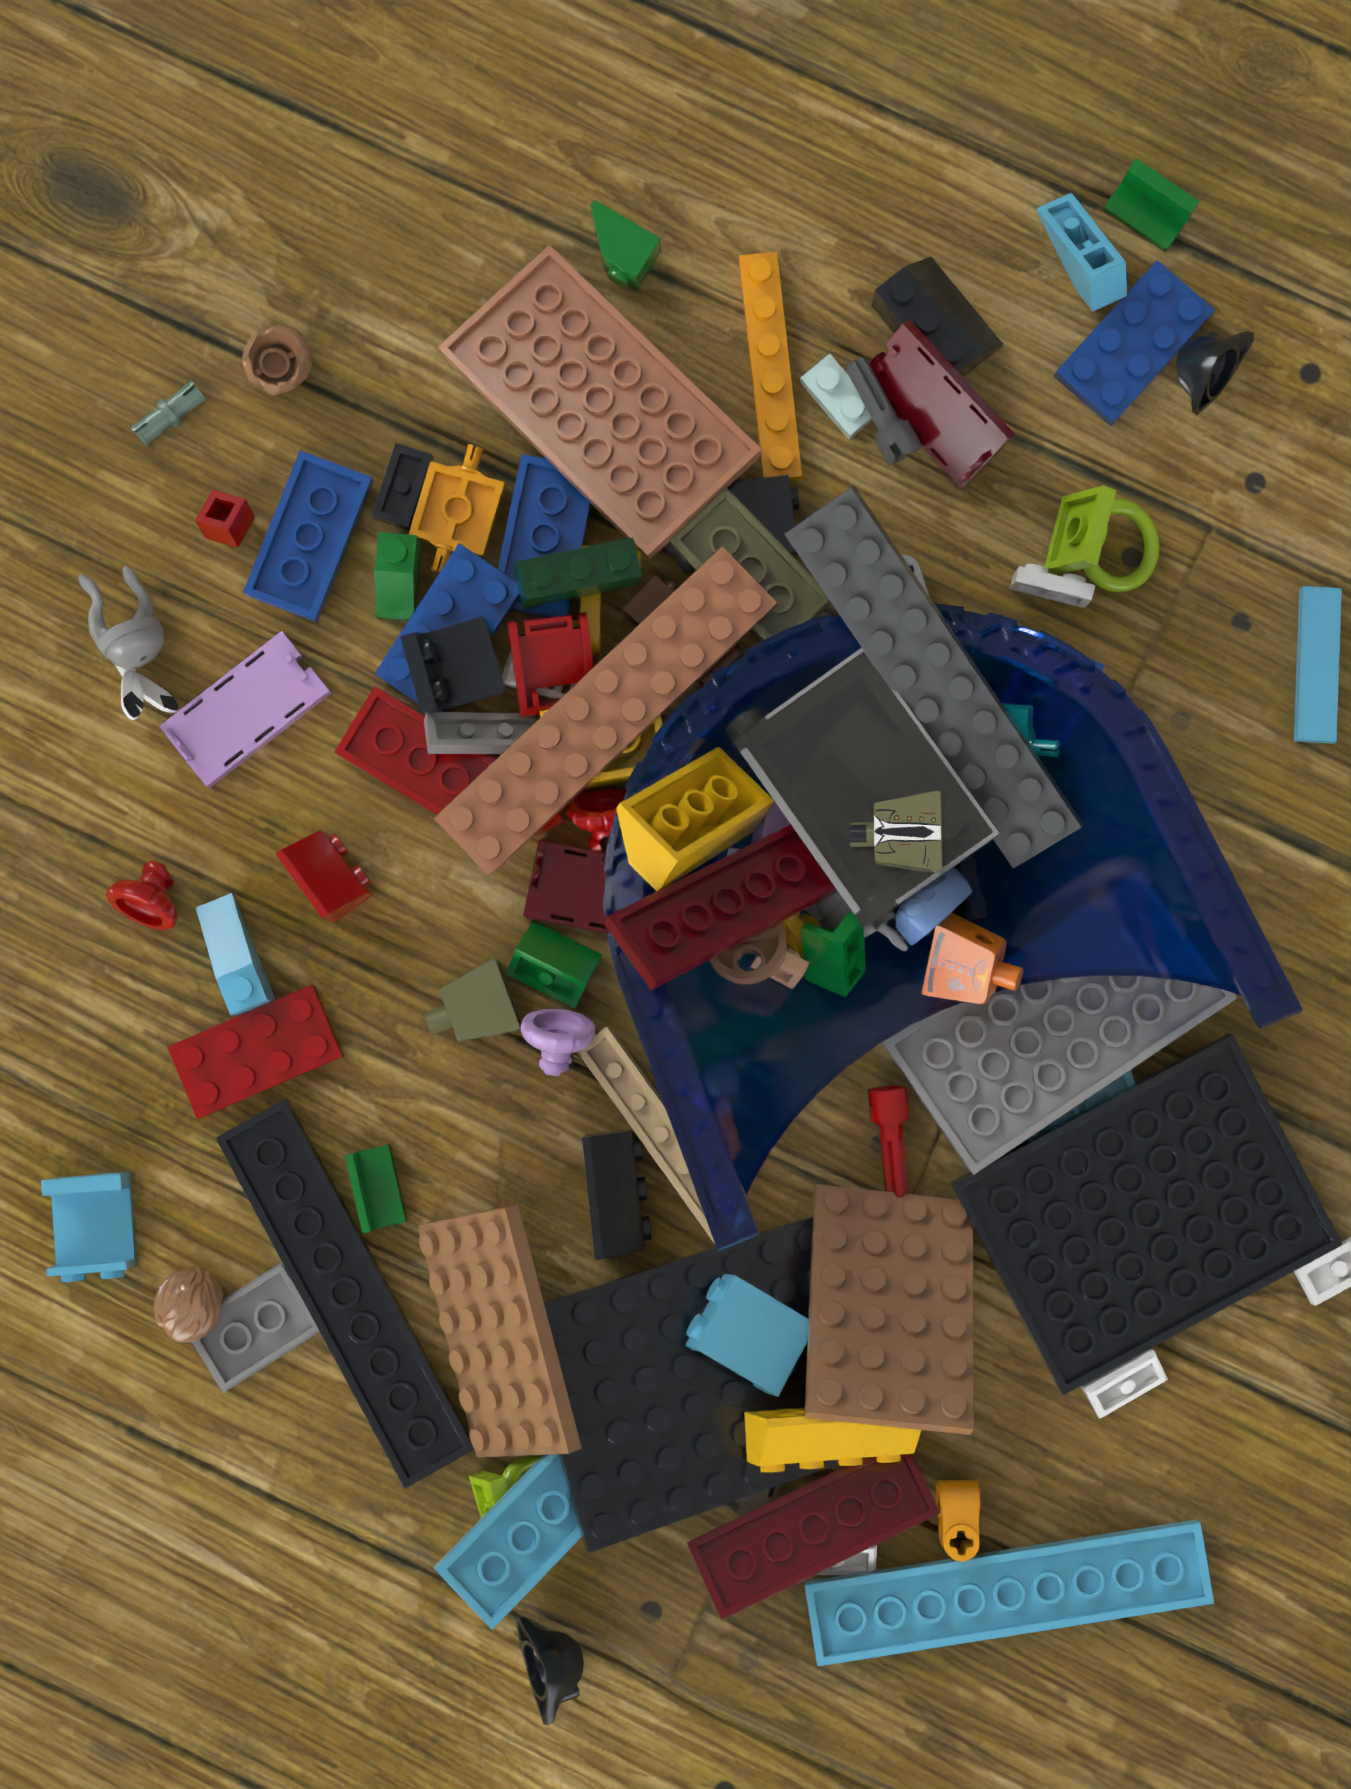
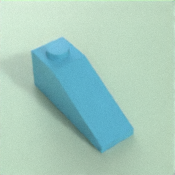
(1085, 252)
(233, 956)

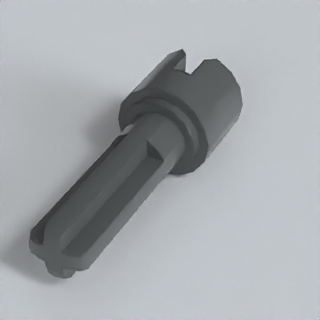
(894, 435)

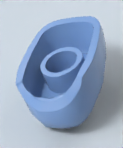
(931, 905)

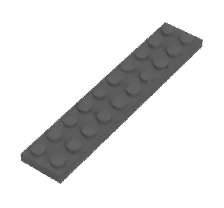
(933, 674)

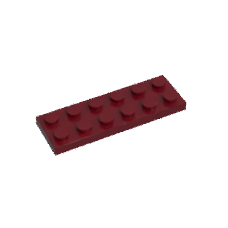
(719, 906)
(810, 1531)

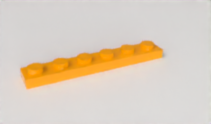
(770, 365)

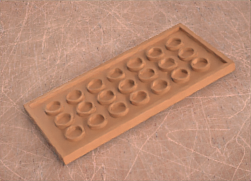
(599, 401)

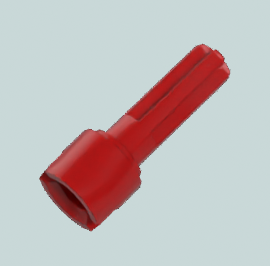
(889, 1111)

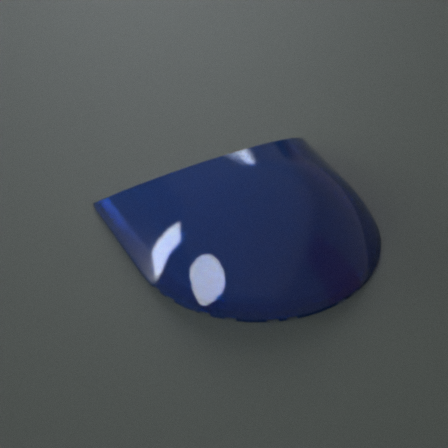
(1116, 898)

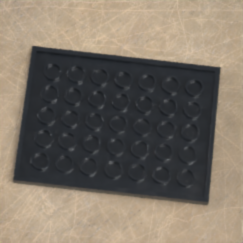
(1146, 1213)
(651, 1414)

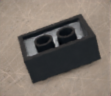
(939, 310)
(615, 1193)

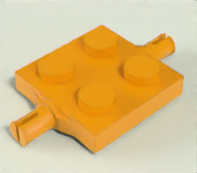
(457, 508)

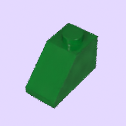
(624, 246)
(397, 575)

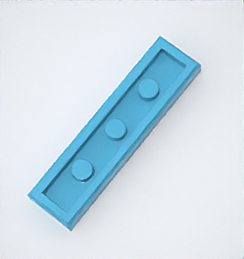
(1317, 664)

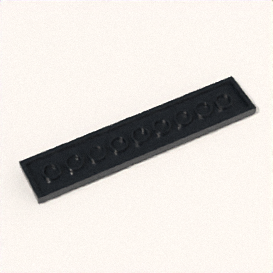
(346, 1293)

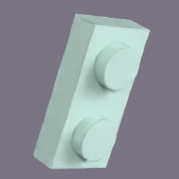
(836, 396)

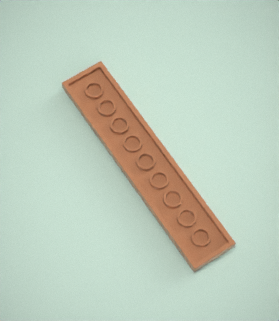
(605, 711)

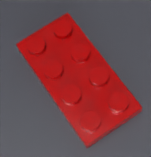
(391, 746)
(255, 1051)

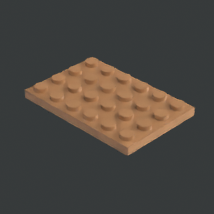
(890, 1311)
(498, 1334)

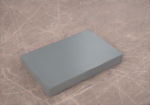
(256, 1328)

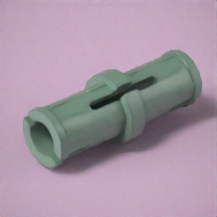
(168, 413)

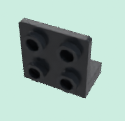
(453, 665)

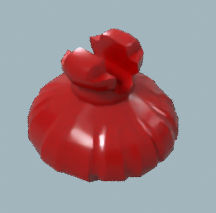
(595, 812)
(146, 898)

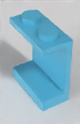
(92, 1225)
(749, 1333)

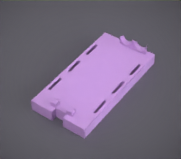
(243, 708)

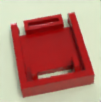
(548, 656)

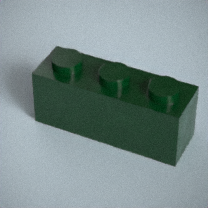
(577, 573)

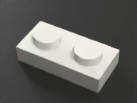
(1038, 582)
(1327, 1274)

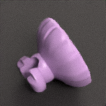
(557, 1036)

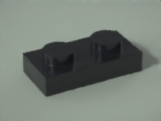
(402, 486)

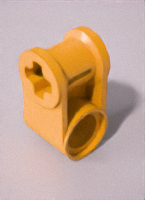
(959, 1511)

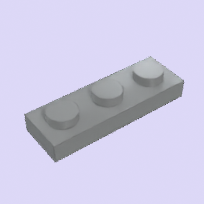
(474, 731)

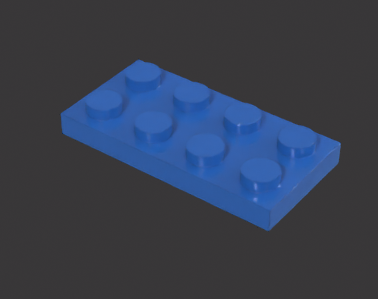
(1134, 343)
(542, 520)
(308, 536)
(461, 592)

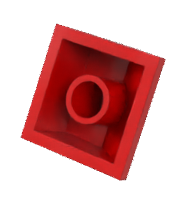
(326, 875)

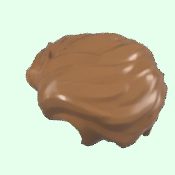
(277, 359)
(188, 1304)

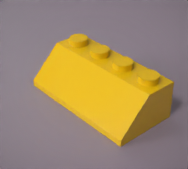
(690, 817)
(788, 1438)

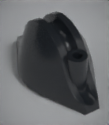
(1209, 364)
(552, 1666)

